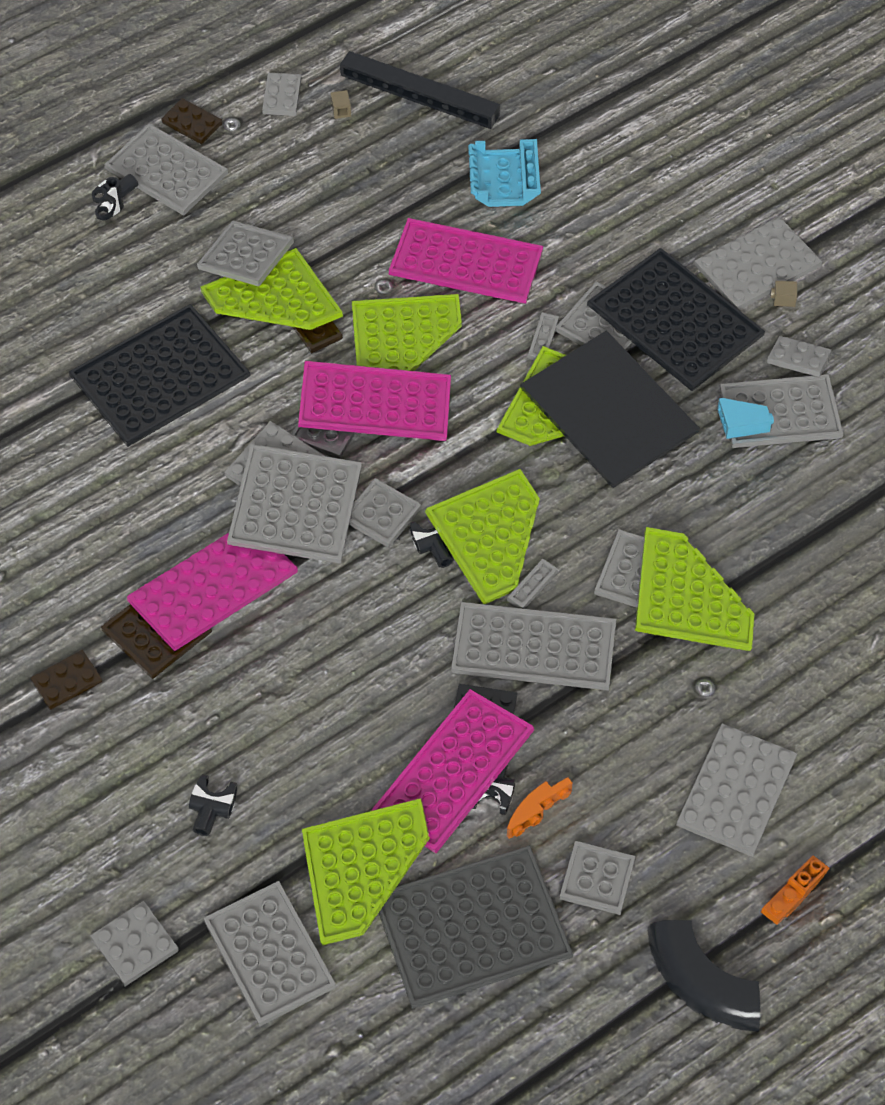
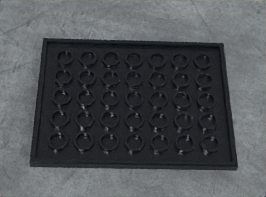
(676, 319)
(159, 374)
(609, 408)

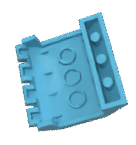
(504, 175)

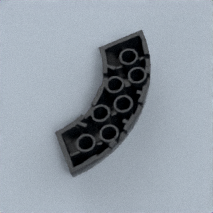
(700, 981)

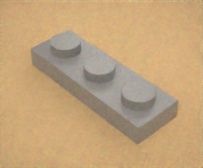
(544, 334)
(532, 584)

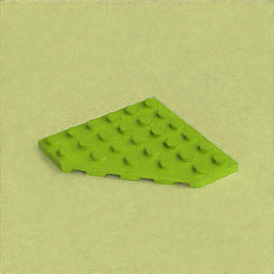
(286, 297)
(403, 330)
(523, 418)
(489, 532)
(687, 597)
(359, 865)

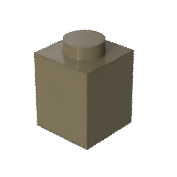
(340, 104)
(784, 293)

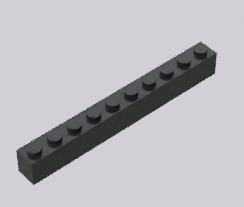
(420, 89)

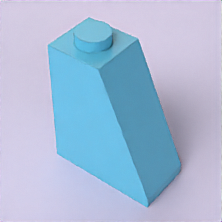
(743, 418)

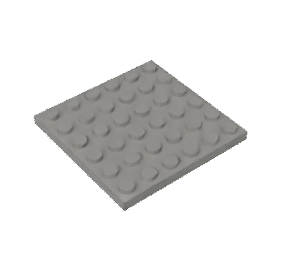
(295, 503)

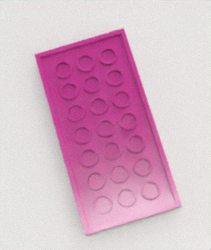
(466, 260)
(375, 401)
(208, 589)
(458, 764)

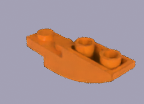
(531, 808)
(795, 890)

